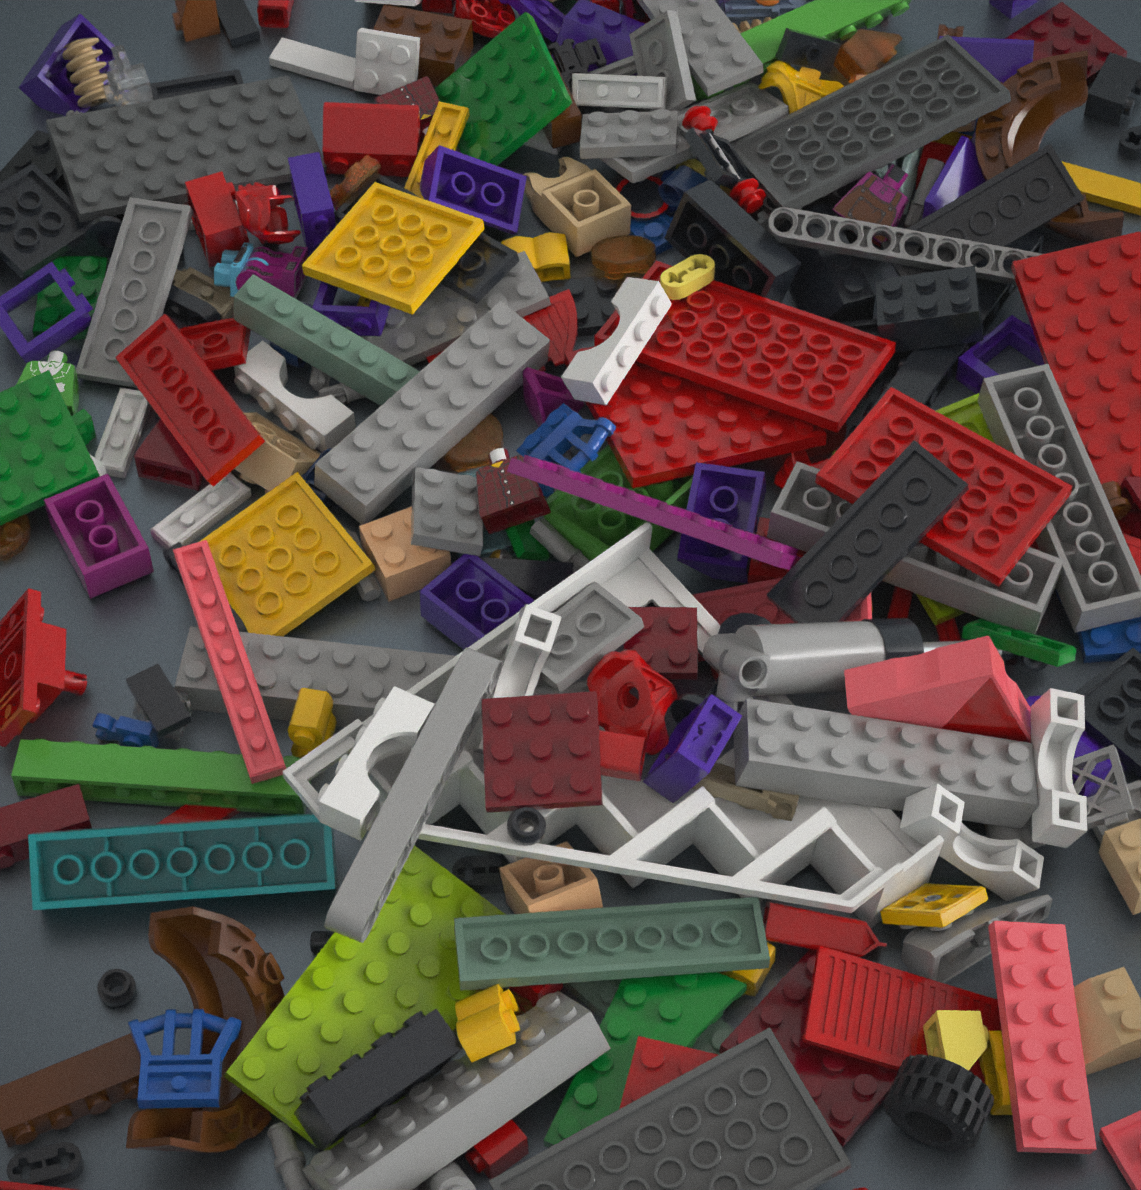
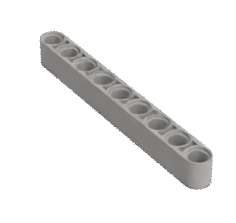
(897, 239)
(413, 796)

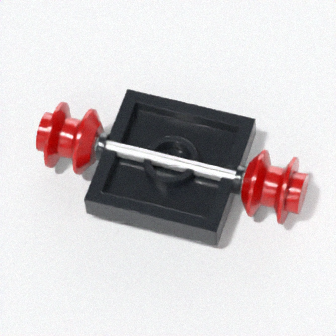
(721, 159)

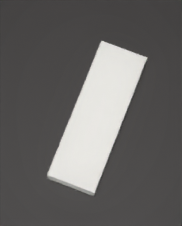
(314, 62)
(619, 91)
(123, 432)
(201, 512)

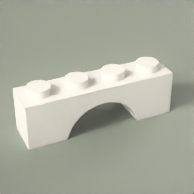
(600, 370)
(319, 420)
(525, 656)
(1055, 732)
(351, 798)
(1000, 865)

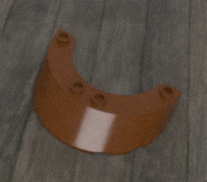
(1015, 131)
(227, 979)

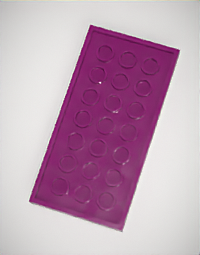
(655, 511)

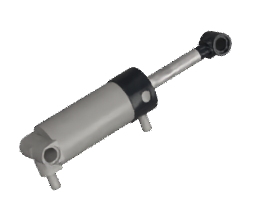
(814, 655)

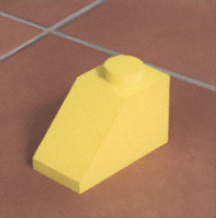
(956, 1036)

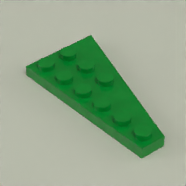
(657, 1008)

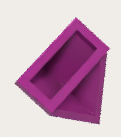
(545, 394)

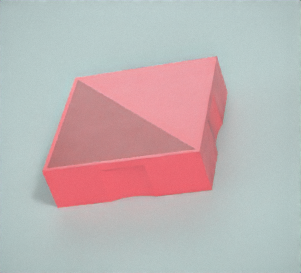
(945, 688)

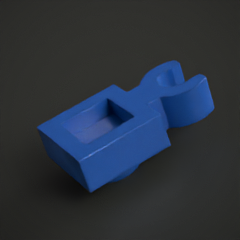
(126, 730)

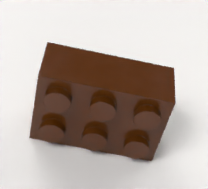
(443, 39)

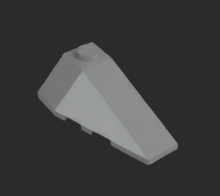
(953, 950)

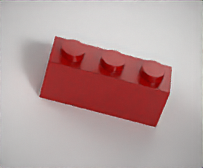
(381, 130)

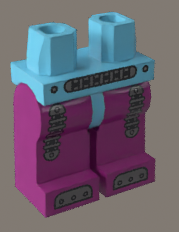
(275, 268)

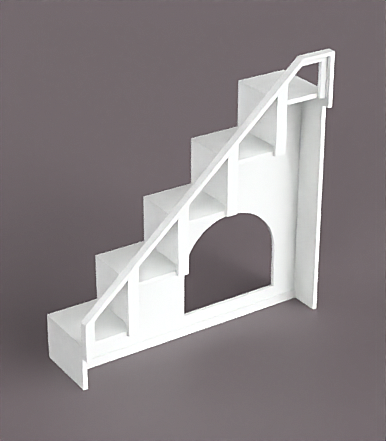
(638, 829)

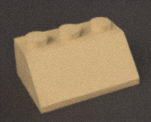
(277, 457)

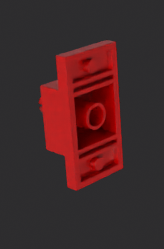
(31, 666)

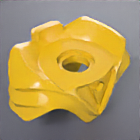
(797, 86)

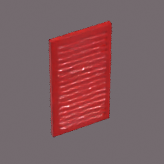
(881, 1010)

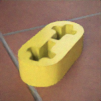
(688, 276)

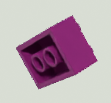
(99, 535)

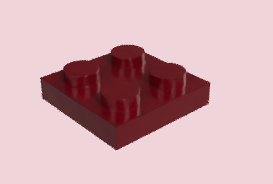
(668, 640)

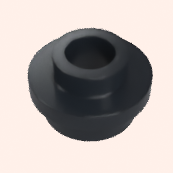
(526, 816)
(115, 978)

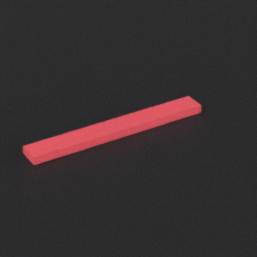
(229, 662)

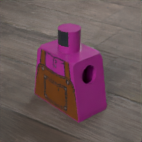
(876, 200)

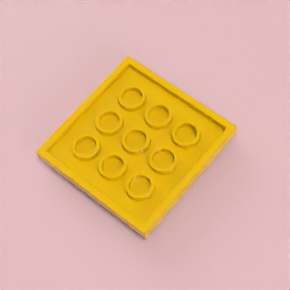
(393, 247)
(285, 558)

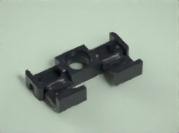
(578, 59)

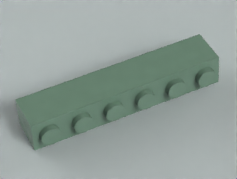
(320, 341)

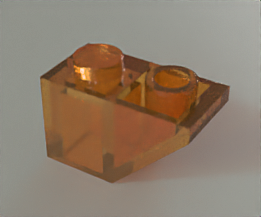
(864, 51)

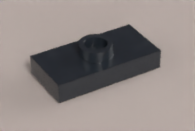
(808, 50)

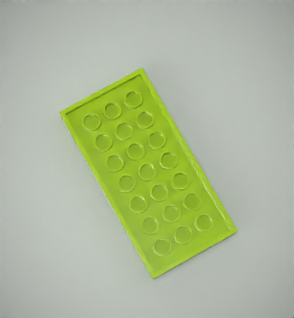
(363, 989)

